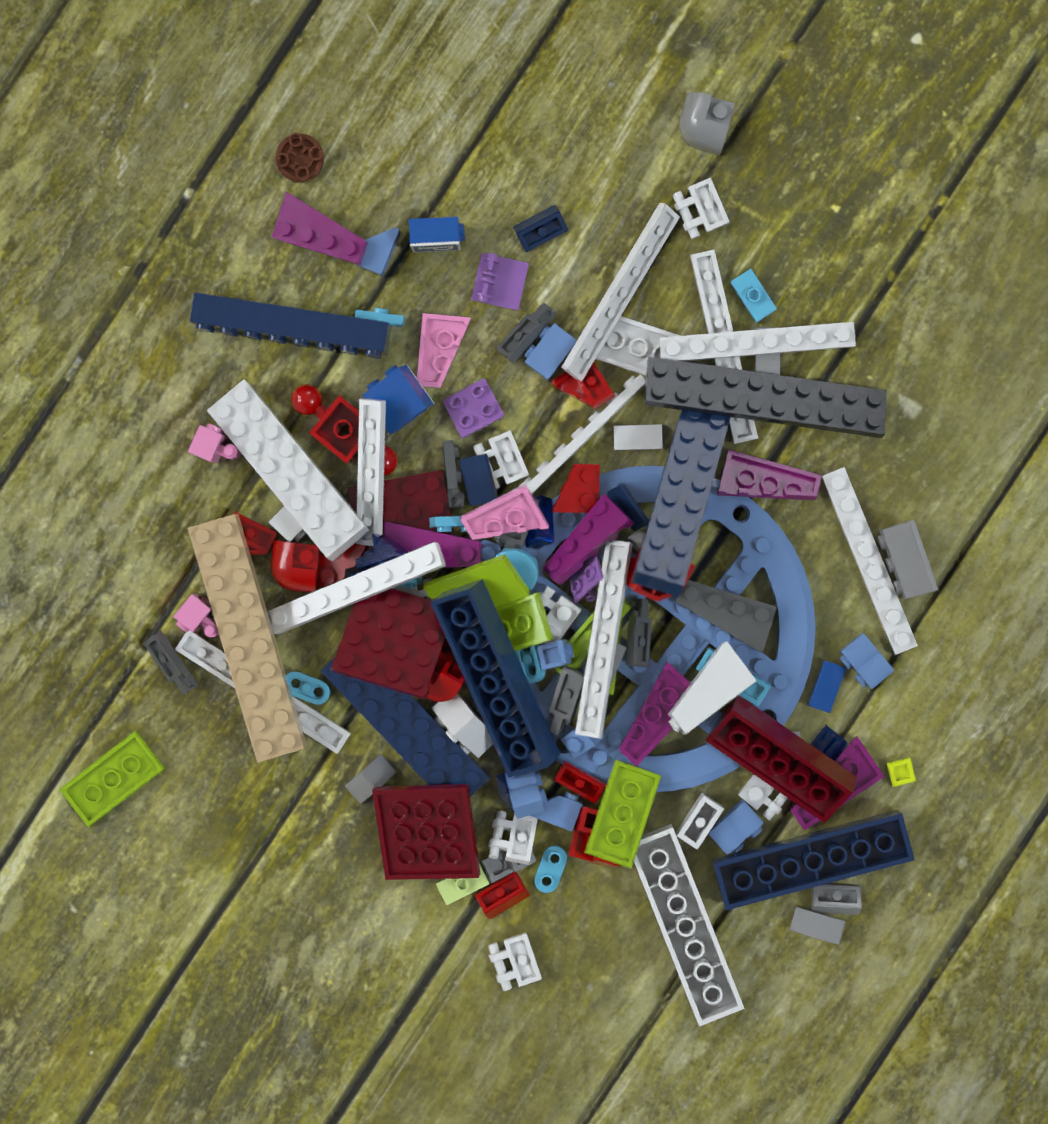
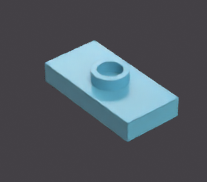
(753, 295)
(382, 315)

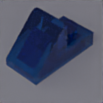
(383, 551)

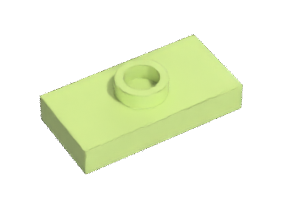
(455, 889)

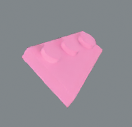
(438, 347)
(506, 514)

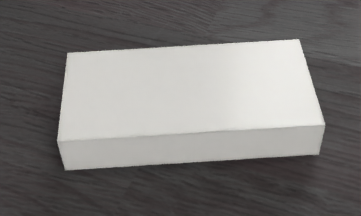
(638, 437)

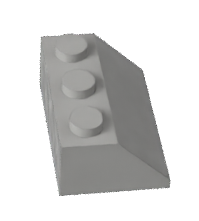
(907, 559)

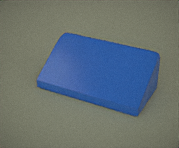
(826, 686)

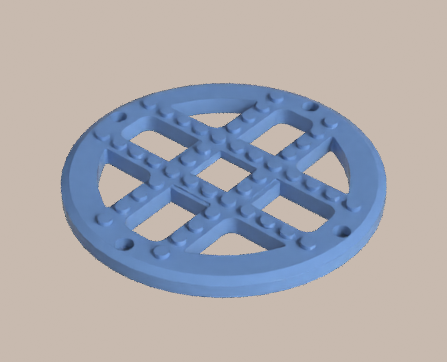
(762, 547)

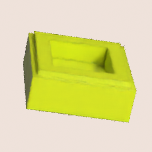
(901, 772)

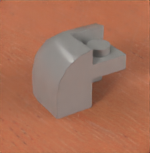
(705, 122)

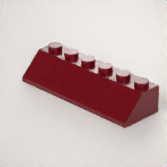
(781, 759)

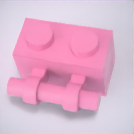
(210, 444)
(197, 614)

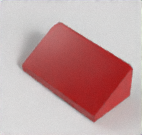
(580, 782)
(502, 895)

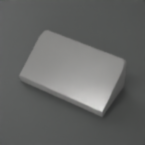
(836, 899)

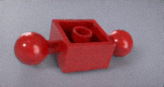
(308, 401)

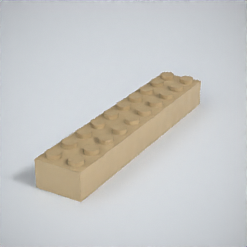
(247, 637)

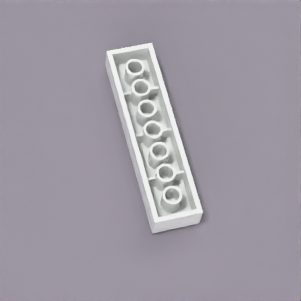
(288, 470)
(686, 926)

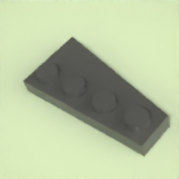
(733, 613)

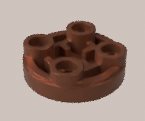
(299, 158)

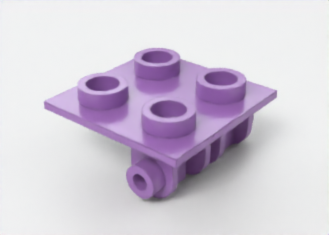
(499, 281)
(473, 408)
(585, 580)

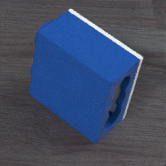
(436, 234)
(403, 396)

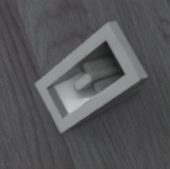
(372, 776)

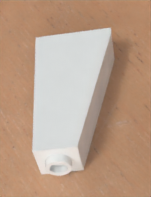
(712, 688)

